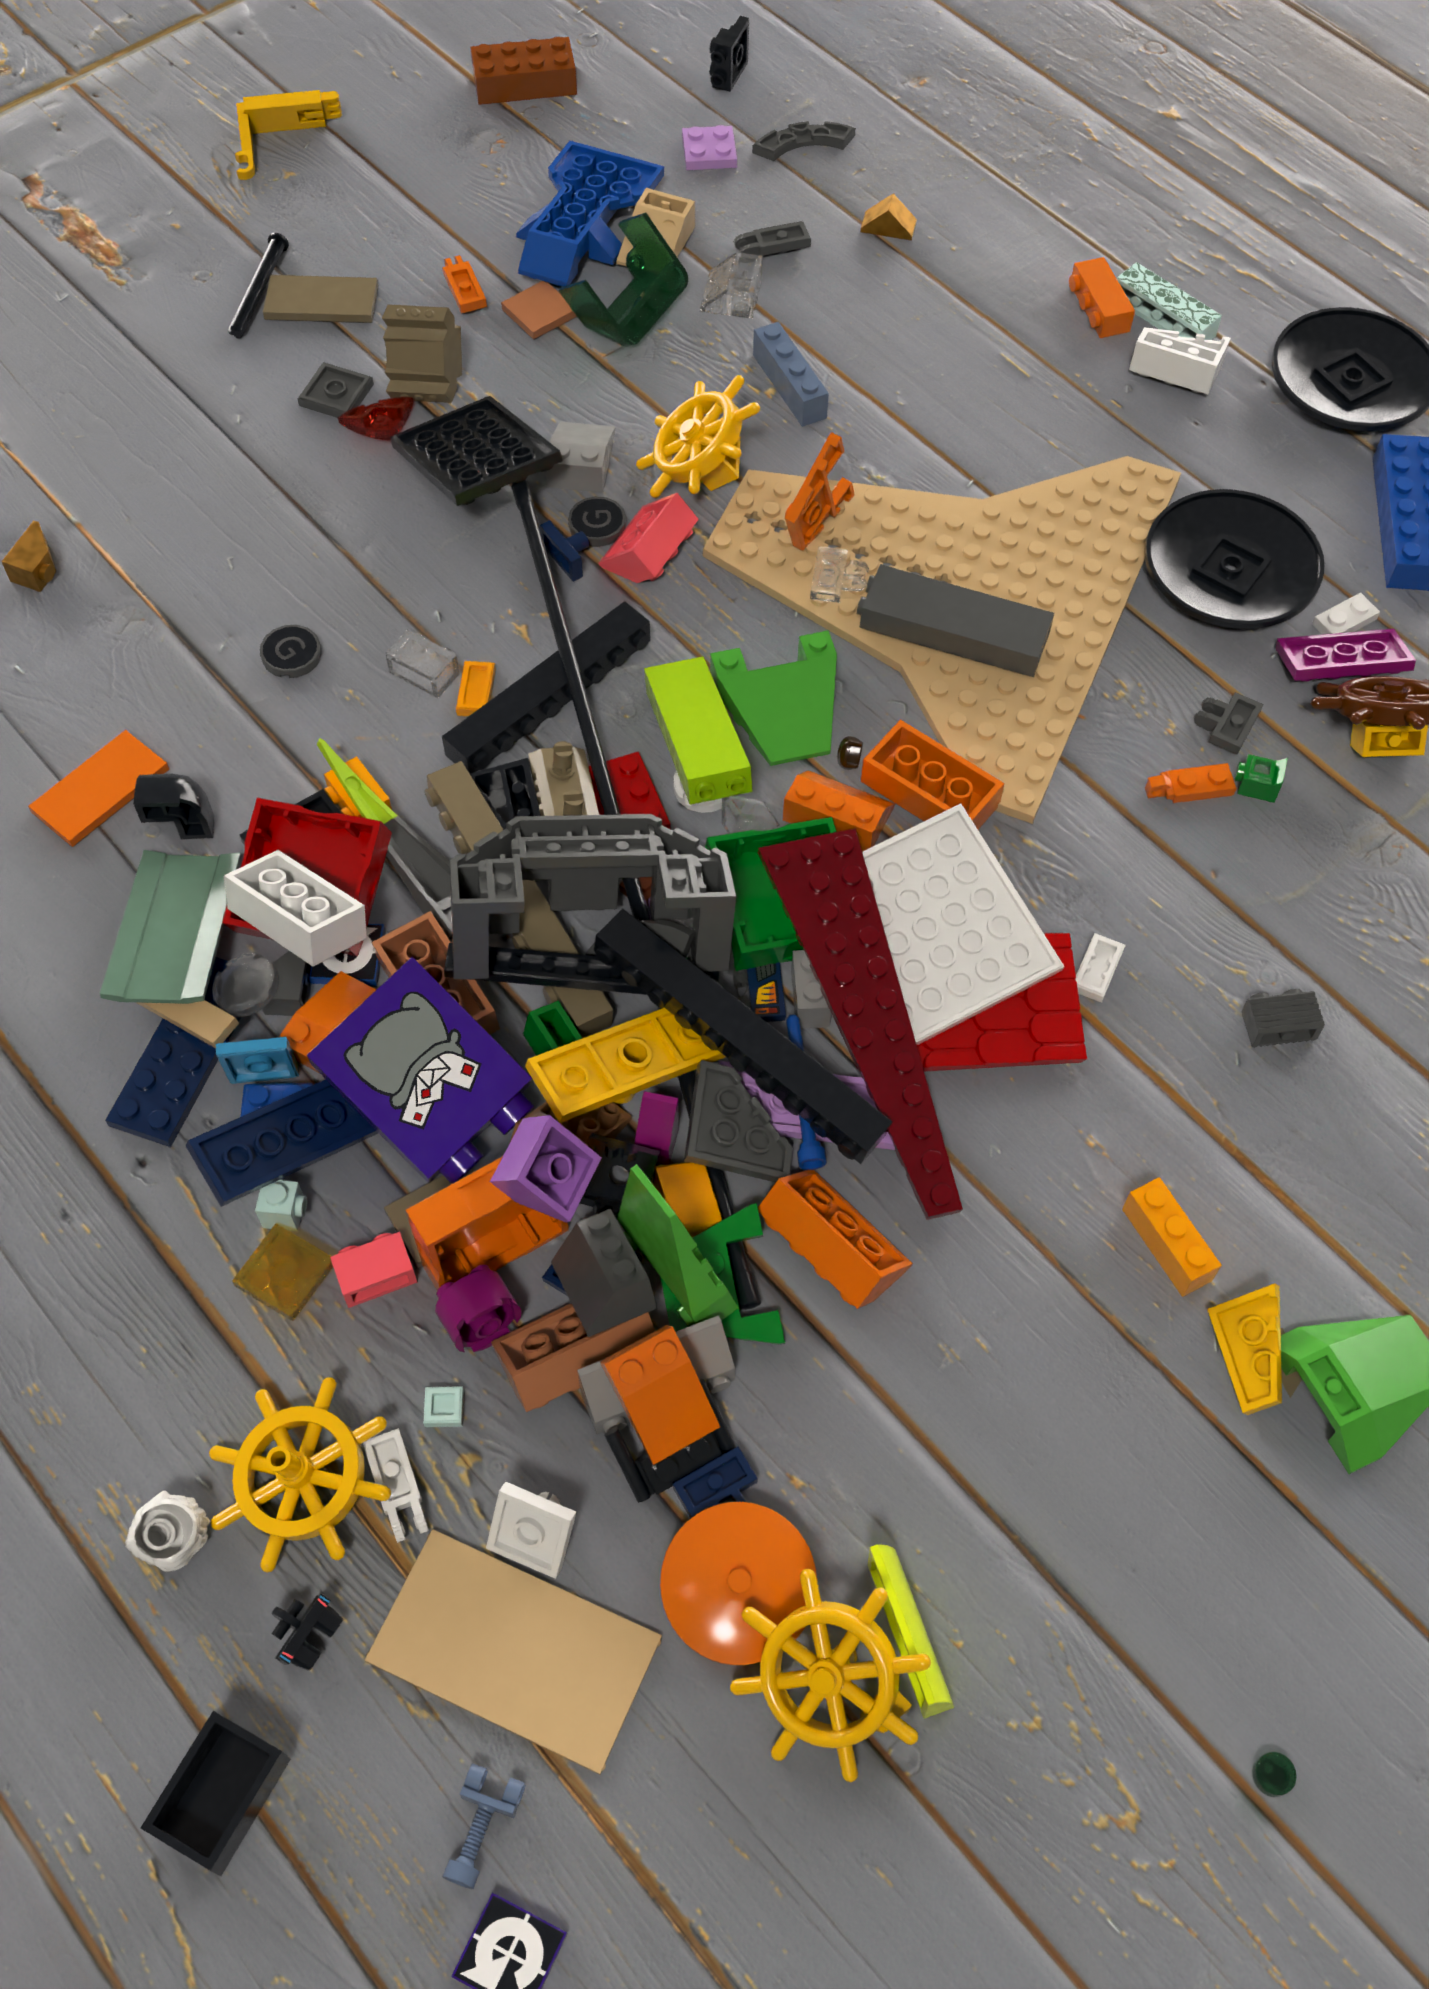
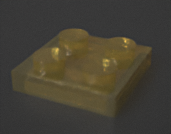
(283, 1272)

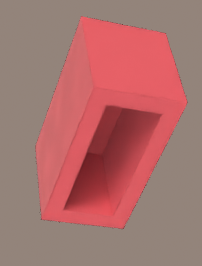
(373, 1268)

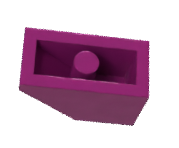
(658, 1125)

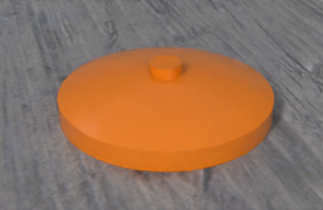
(727, 1562)

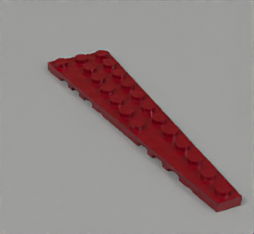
(843, 936)

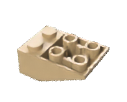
(670, 215)

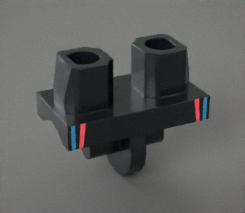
(296, 1649)

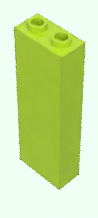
(698, 730)

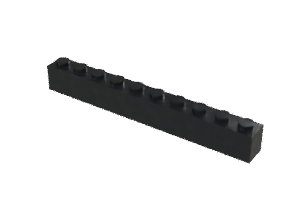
(741, 1036)

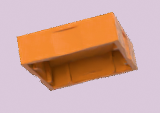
(476, 1226)

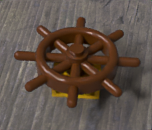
(1385, 712)

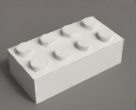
(295, 907)

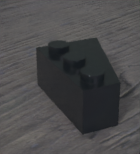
(508, 790)

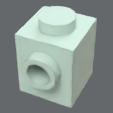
(281, 1204)

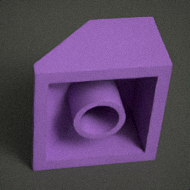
(546, 1168)

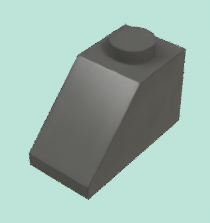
(292, 986)

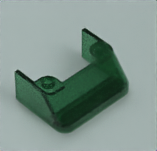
(655, 286)

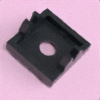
(601, 1190)

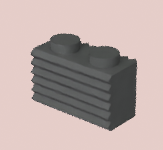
(1282, 1018)

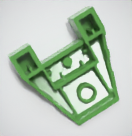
(783, 705)
(672, 1251)

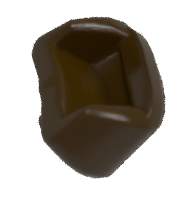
(849, 753)

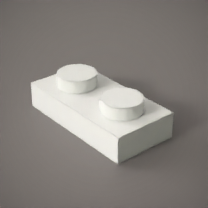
(1347, 616)

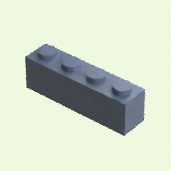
(790, 374)

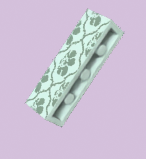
(1167, 305)

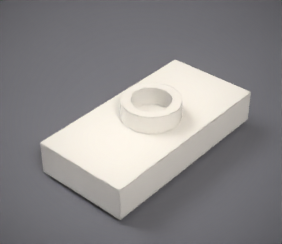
(1098, 967)

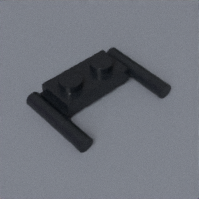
(649, 1479)

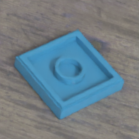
(257, 1060)

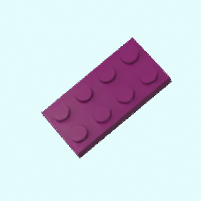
(1345, 654)

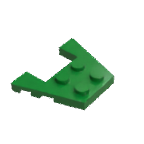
(712, 1245)

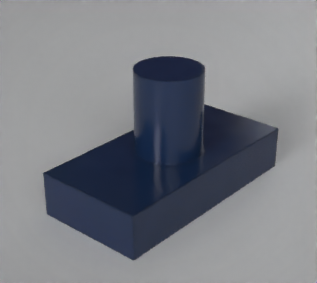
(564, 549)

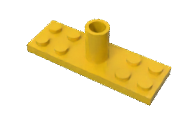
(617, 1063)

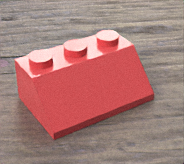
(650, 539)

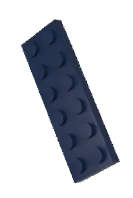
(166, 1080)
(277, 1141)

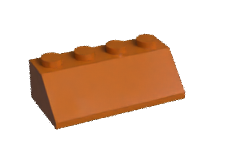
(833, 1237)

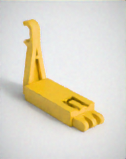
(281, 113)

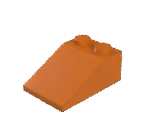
(323, 1014)
(660, 1393)

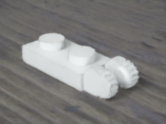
(393, 1469)

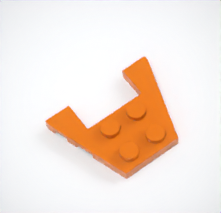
(815, 498)

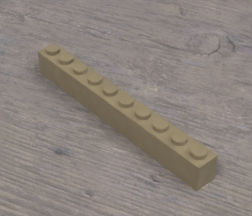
(471, 819)

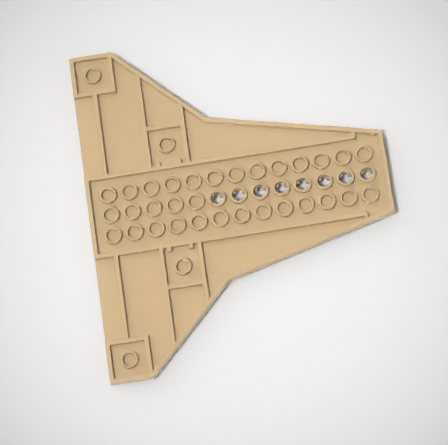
(1047, 545)

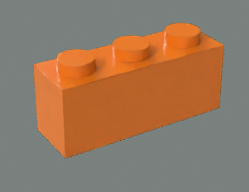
(1101, 297)

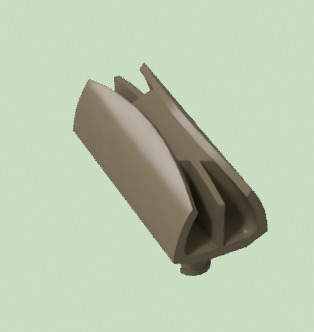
(563, 781)

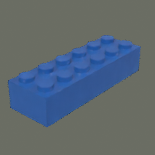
(1403, 509)

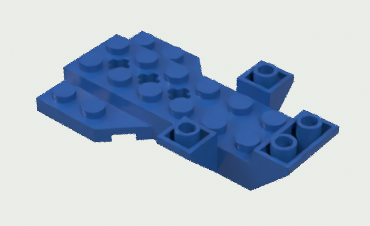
(590, 191)

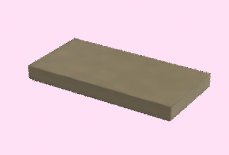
(320, 298)

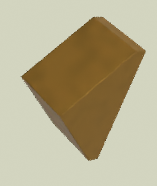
(889, 219)

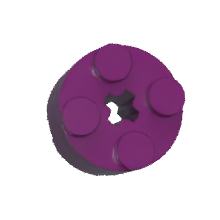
(476, 1309)

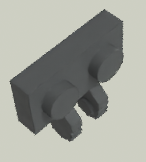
(1229, 721)

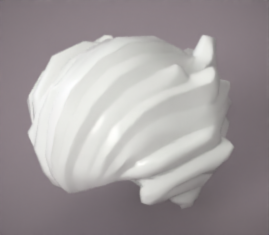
(168, 1531)

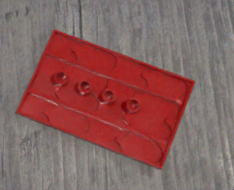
(1024, 1030)

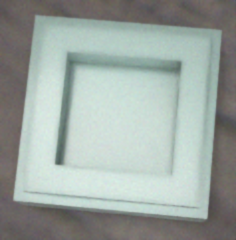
(443, 1406)

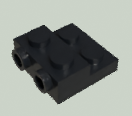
(729, 54)

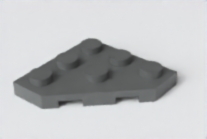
(732, 1128)

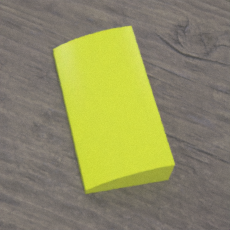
(908, 1629)

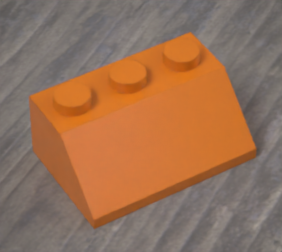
(850, 808)

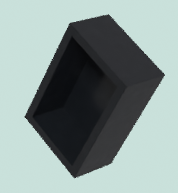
(216, 1793)

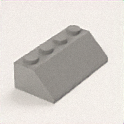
(707, 1351)

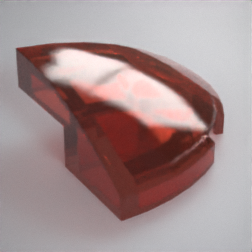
(378, 419)

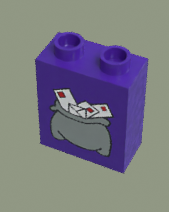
(423, 1073)

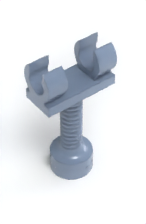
(462, 1869)

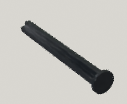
(277, 245)

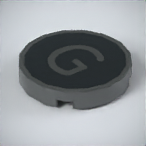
(599, 519)
(290, 651)

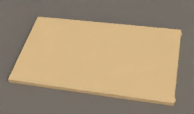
(515, 1650)

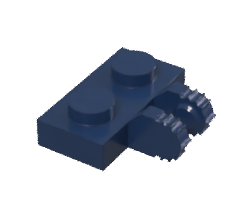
(716, 1483)

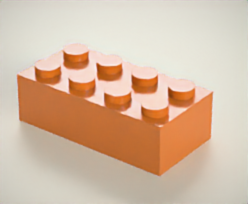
(929, 776)

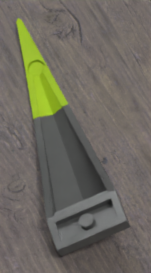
(414, 859)

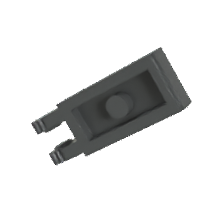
(773, 239)

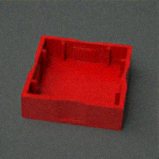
(332, 845)

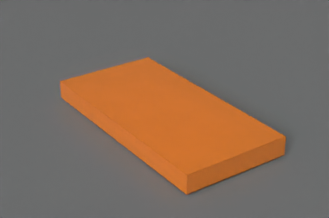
(96, 788)

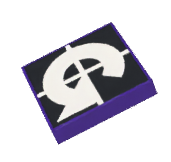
(509, 1949)

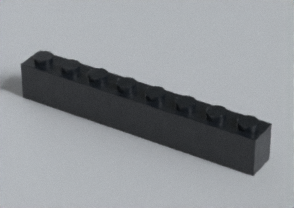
(545, 689)

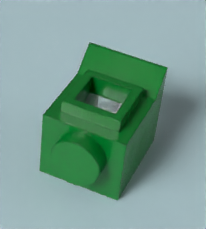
(1260, 777)

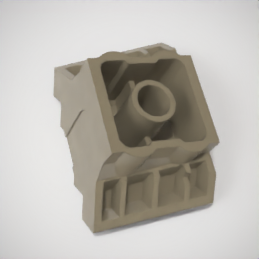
(422, 352)

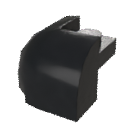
(177, 800)

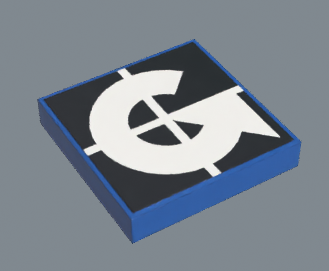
(362, 967)

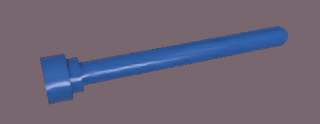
(811, 1153)

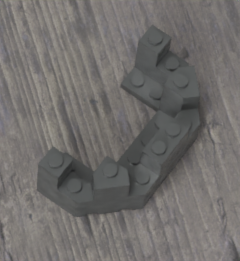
(582, 865)

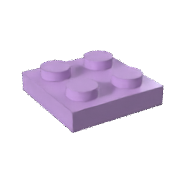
(709, 147)

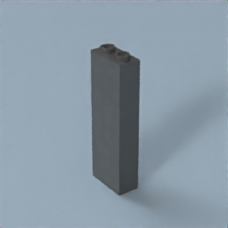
(955, 620)

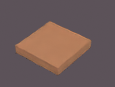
(538, 309)

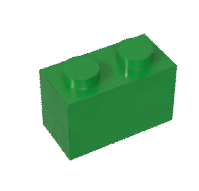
(549, 1028)

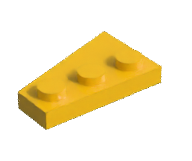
(1252, 1346)

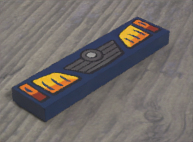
(766, 992)

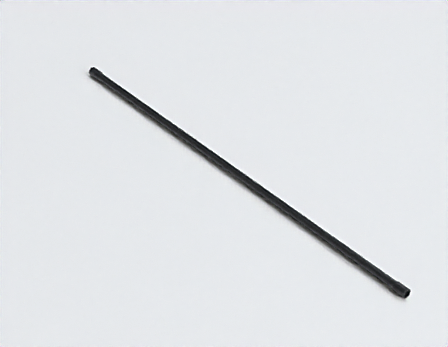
(742, 1275)

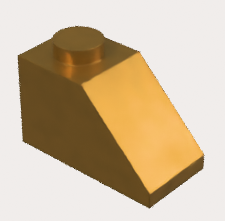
(30, 560)

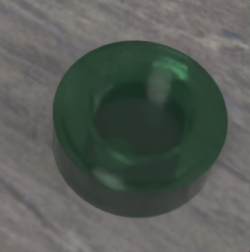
(1274, 1774)

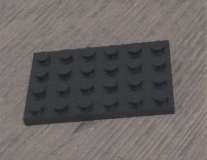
(475, 450)

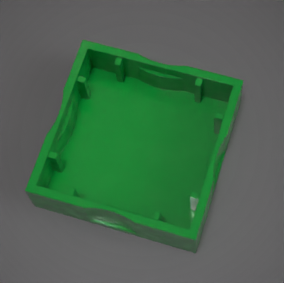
(760, 924)

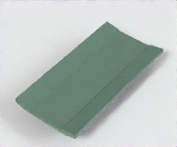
(169, 929)

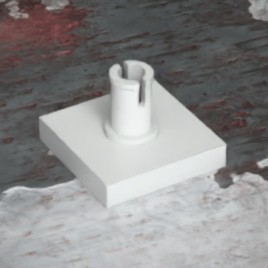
(531, 1529)

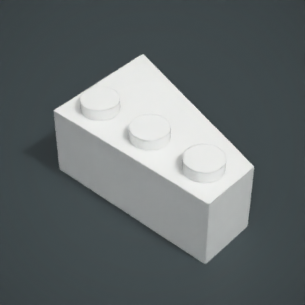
(1178, 359)

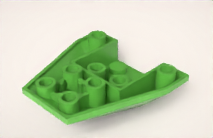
(1365, 1380)

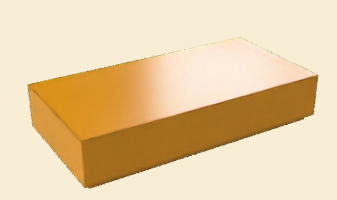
(475, 686)

